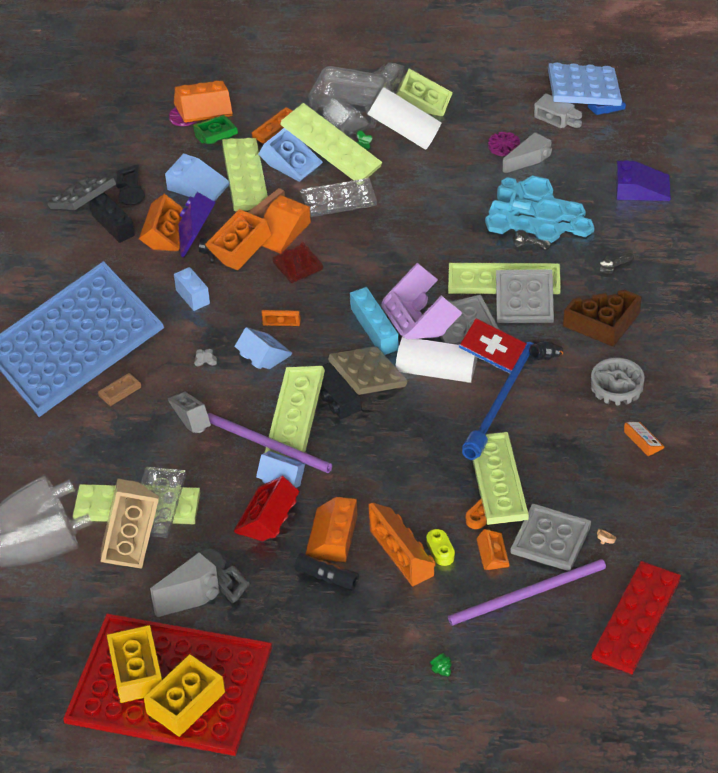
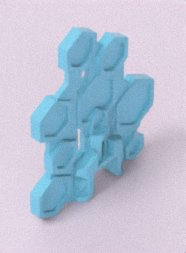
(546, 211)

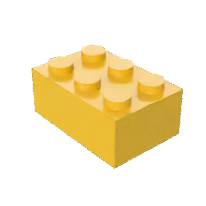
(134, 662)
(184, 695)

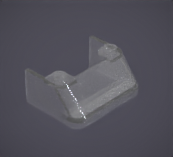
(348, 86)

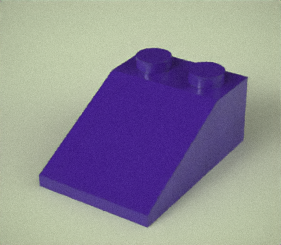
(641, 182)
(193, 220)

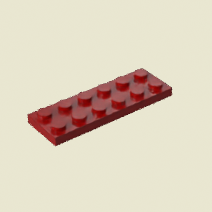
(636, 617)

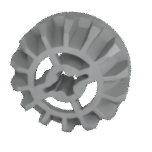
(621, 378)

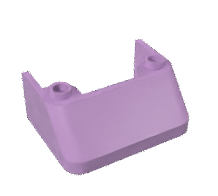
(409, 298)

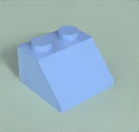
(261, 348)

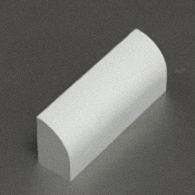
(404, 118)
(435, 360)

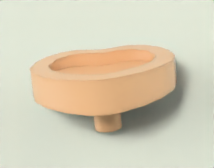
(605, 536)

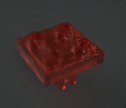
(297, 263)

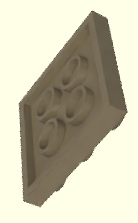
(367, 370)

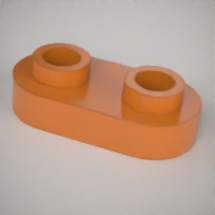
(476, 513)

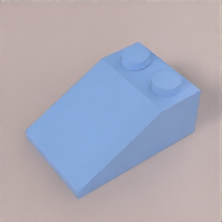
(289, 155)
(192, 176)

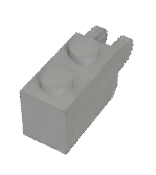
(557, 113)

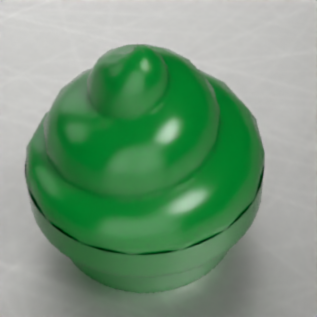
(443, 665)

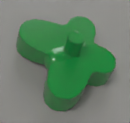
(364, 140)

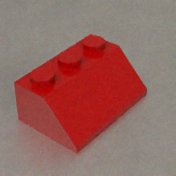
(267, 510)

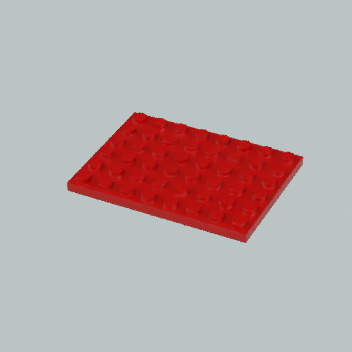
(216, 730)

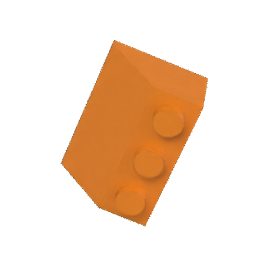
(202, 101)
(162, 225)
(239, 239)
(333, 530)

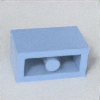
(191, 288)
(276, 465)

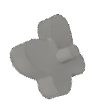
(205, 356)

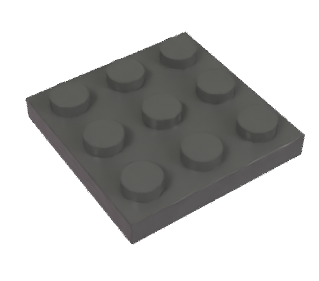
(81, 193)

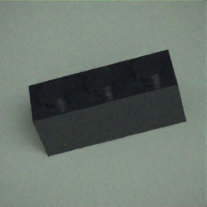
(112, 217)
(338, 393)

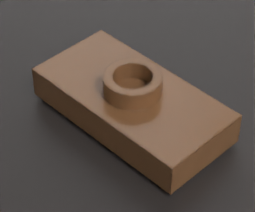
(119, 389)

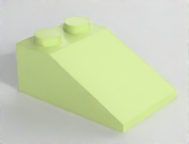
(424, 93)

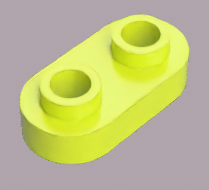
(438, 543)

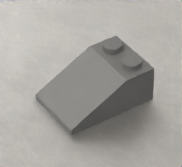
(186, 587)

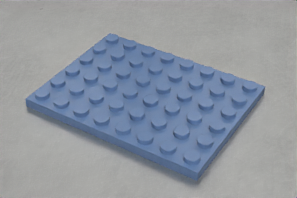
(74, 338)

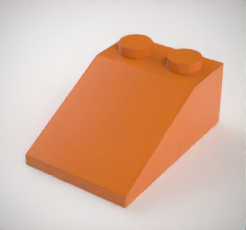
(286, 221)

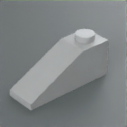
(528, 153)
(190, 411)

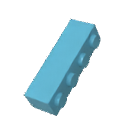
(374, 321)

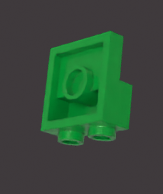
(214, 129)

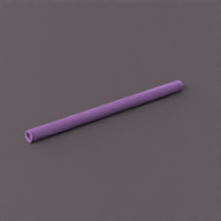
(270, 443)
(526, 592)

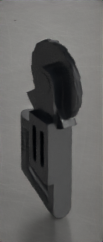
(130, 190)

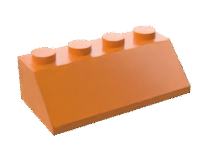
(400, 544)

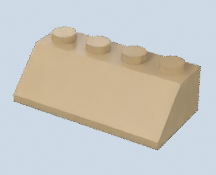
(129, 524)

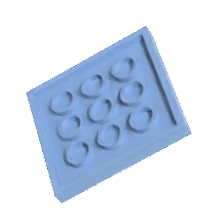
(584, 84)

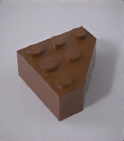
(603, 315)

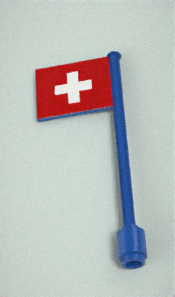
(503, 352)

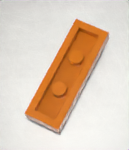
(270, 127)

